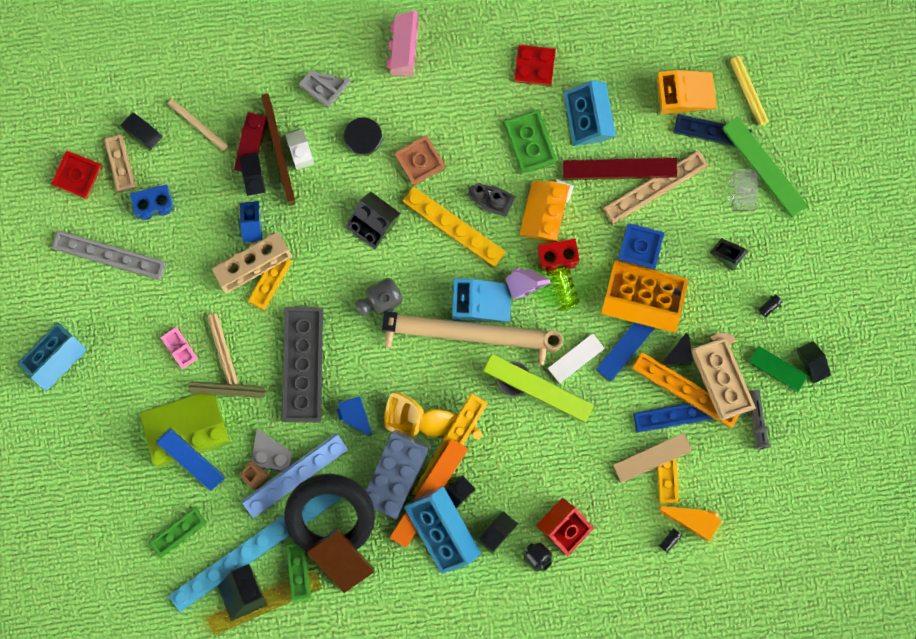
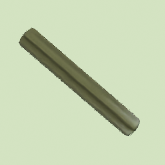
(227, 389)

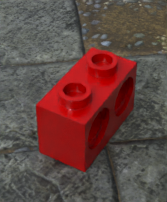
(557, 250)

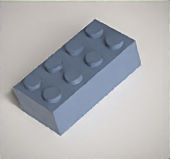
(396, 473)

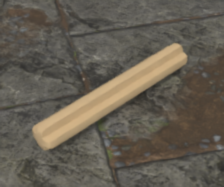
(222, 349)

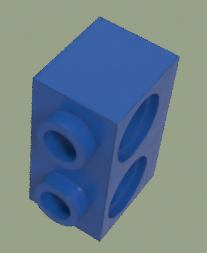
(152, 196)

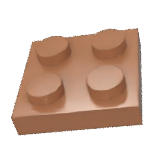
(420, 160)

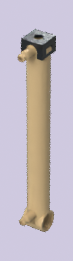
(471, 332)

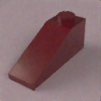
(251, 136)

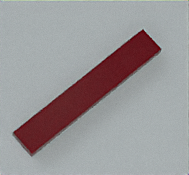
(620, 168)

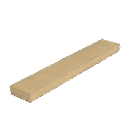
(654, 188)

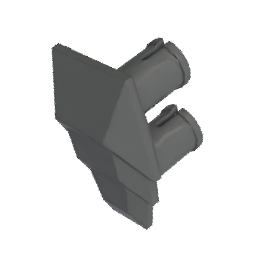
(491, 198)

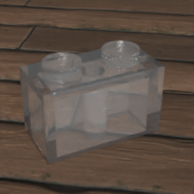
(743, 190)

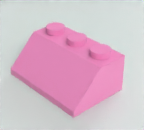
(403, 44)

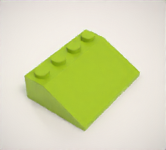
(193, 418)

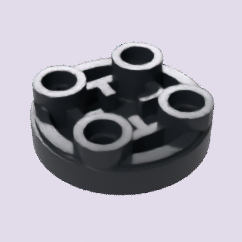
(363, 136)

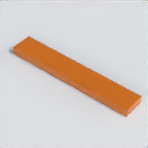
(436, 478)

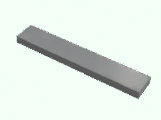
(109, 255)

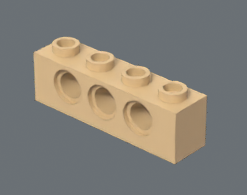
(261, 264)

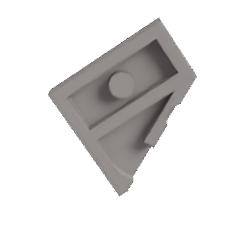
(323, 87)
(269, 453)

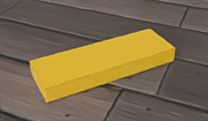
(268, 285)
(668, 483)

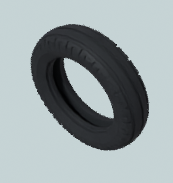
(334, 485)

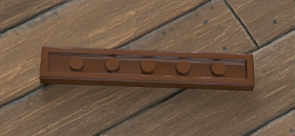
(278, 149)

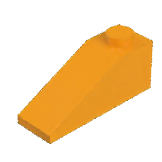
(697, 521)

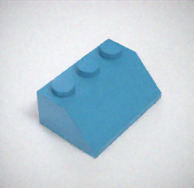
(589, 113)
(52, 356)

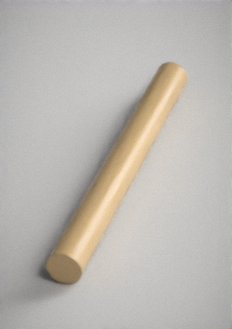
(198, 125)

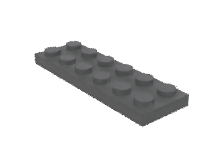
(302, 364)

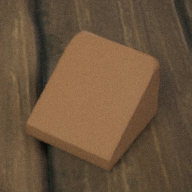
(254, 475)

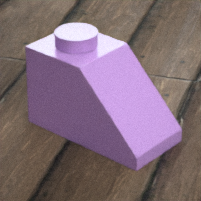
(525, 282)

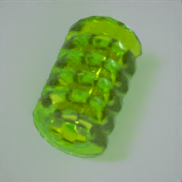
(564, 288)

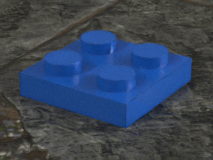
(641, 246)

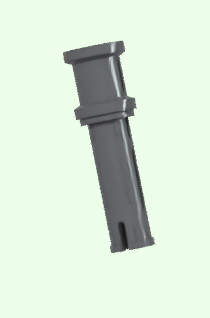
(759, 428)

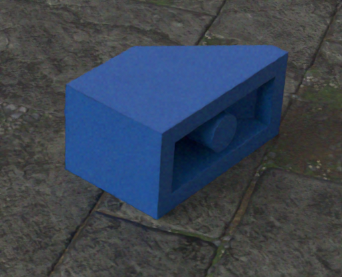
(250, 221)
(354, 415)

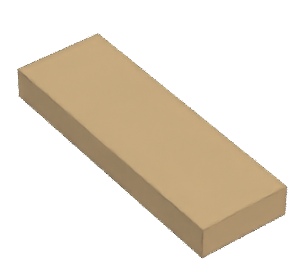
(120, 163)

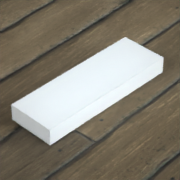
(576, 358)

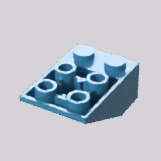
(481, 301)

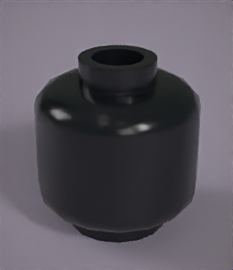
(538, 557)

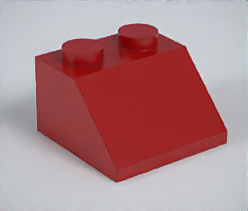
(565, 526)

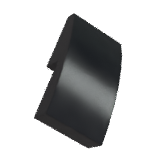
(141, 130)

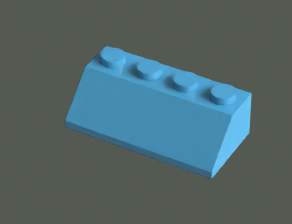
(442, 530)

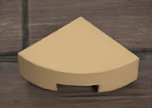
(731, 339)

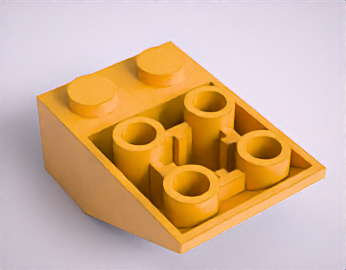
(685, 91)

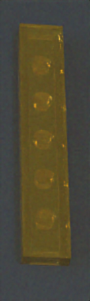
(274, 598)

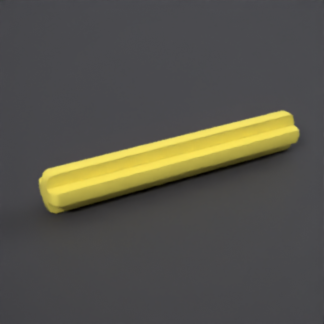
(749, 91)

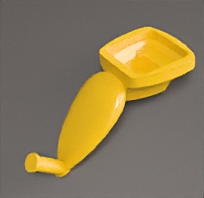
(409, 417)

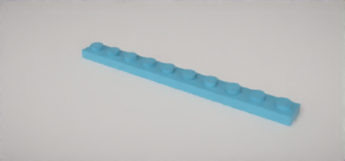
(245, 554)

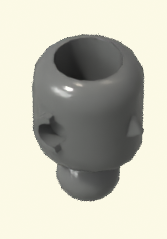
(380, 297)

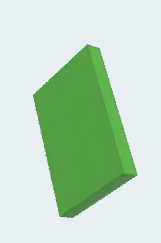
(530, 141)

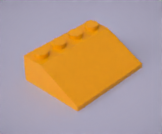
(639, 296)

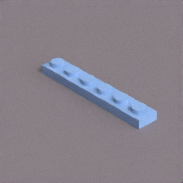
(294, 475)

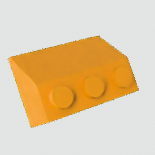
(544, 211)

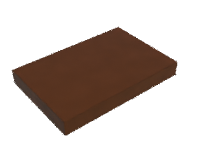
(340, 560)

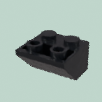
(372, 219)

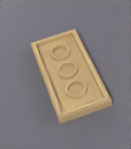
(723, 379)

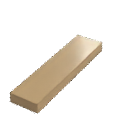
(652, 458)

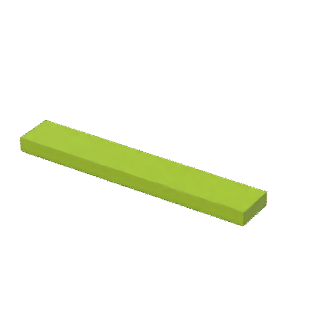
(538, 388)

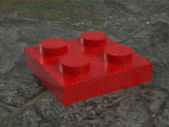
(535, 65)
(76, 174)

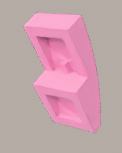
(179, 348)

